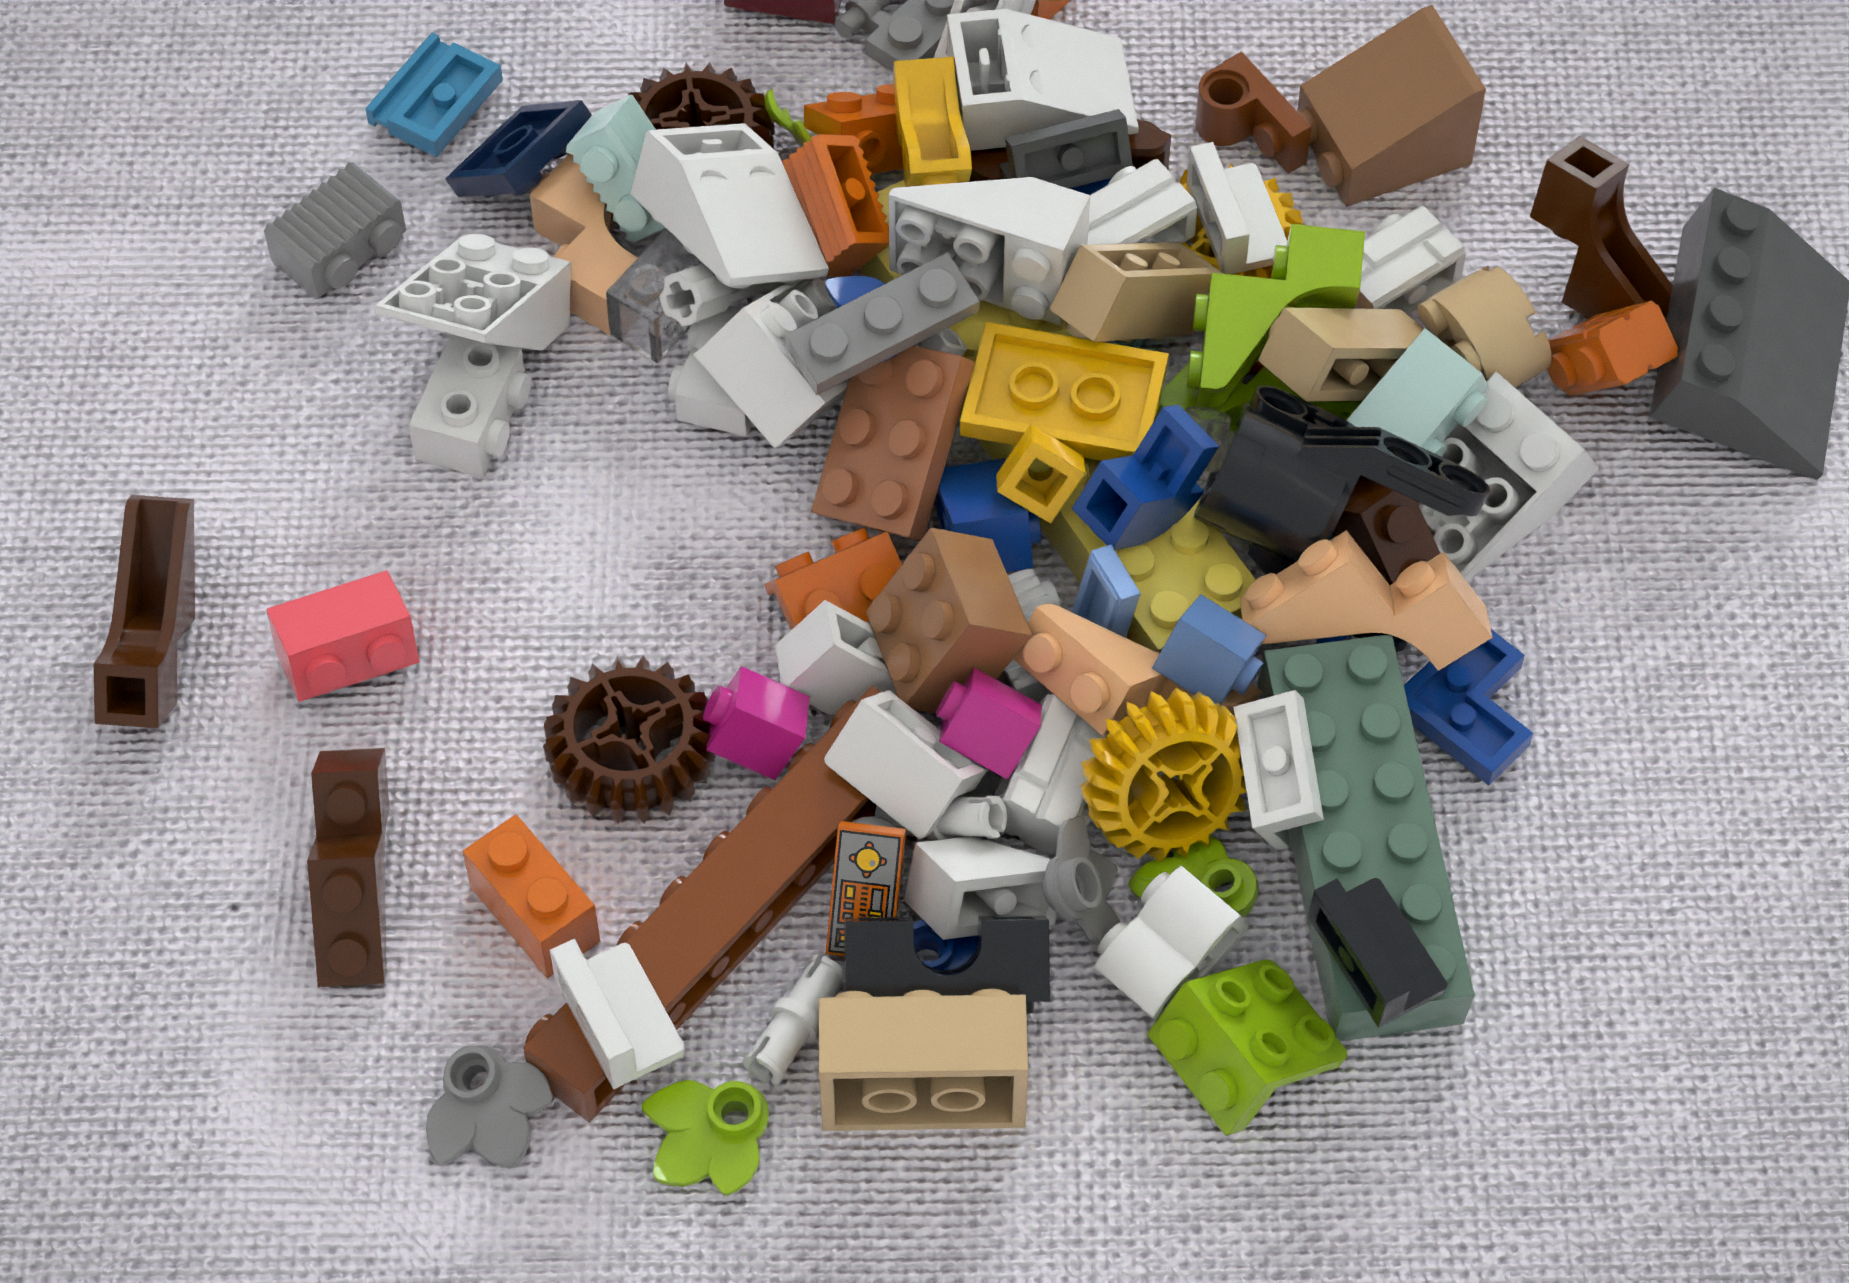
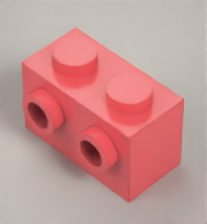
(343, 635)

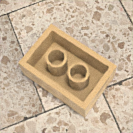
(923, 1061)

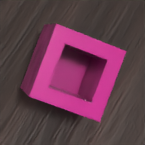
(756, 722)
(988, 722)

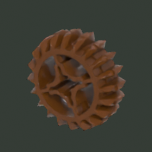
(704, 100)
(613, 769)

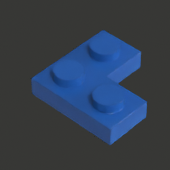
(1457, 709)

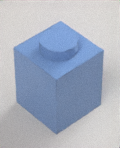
(1211, 652)

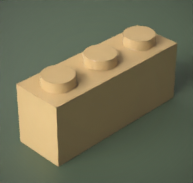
(1132, 291)
(1336, 350)

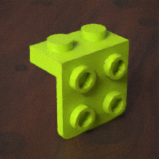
(1242, 1038)

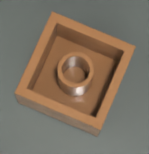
(945, 616)

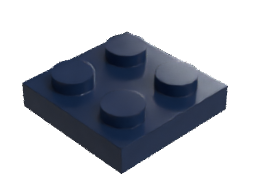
(519, 150)

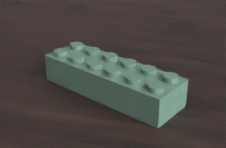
(1373, 817)

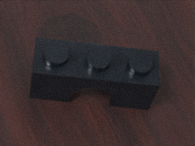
(1008, 957)

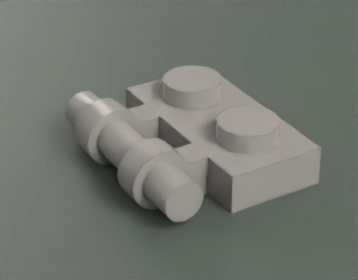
(905, 35)

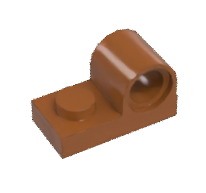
(1242, 102)

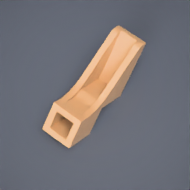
(578, 221)
(1342, 593)
(1096, 668)

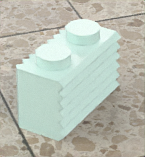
(609, 155)

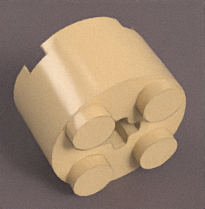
(1488, 325)

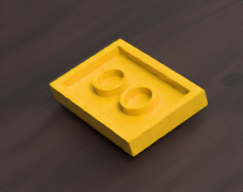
(1074, 389)

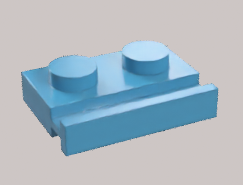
(434, 94)

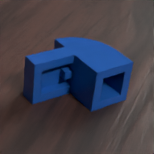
(1151, 490)

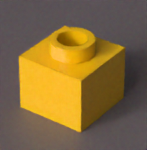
(1045, 491)

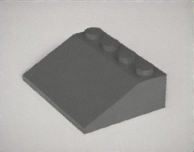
(1754, 336)

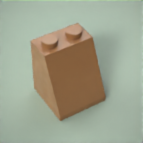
(1394, 110)

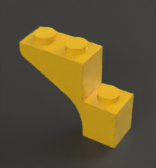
(930, 122)

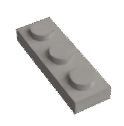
(882, 323)

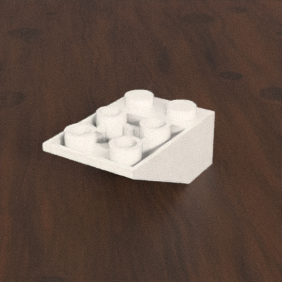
(1032, 74)
(728, 204)
(1003, 235)
(487, 294)
(756, 367)
(1530, 475)

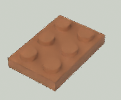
(893, 442)

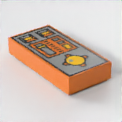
(864, 877)

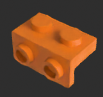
(866, 117)
(846, 578)

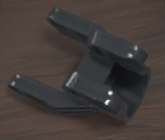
(1297, 470)

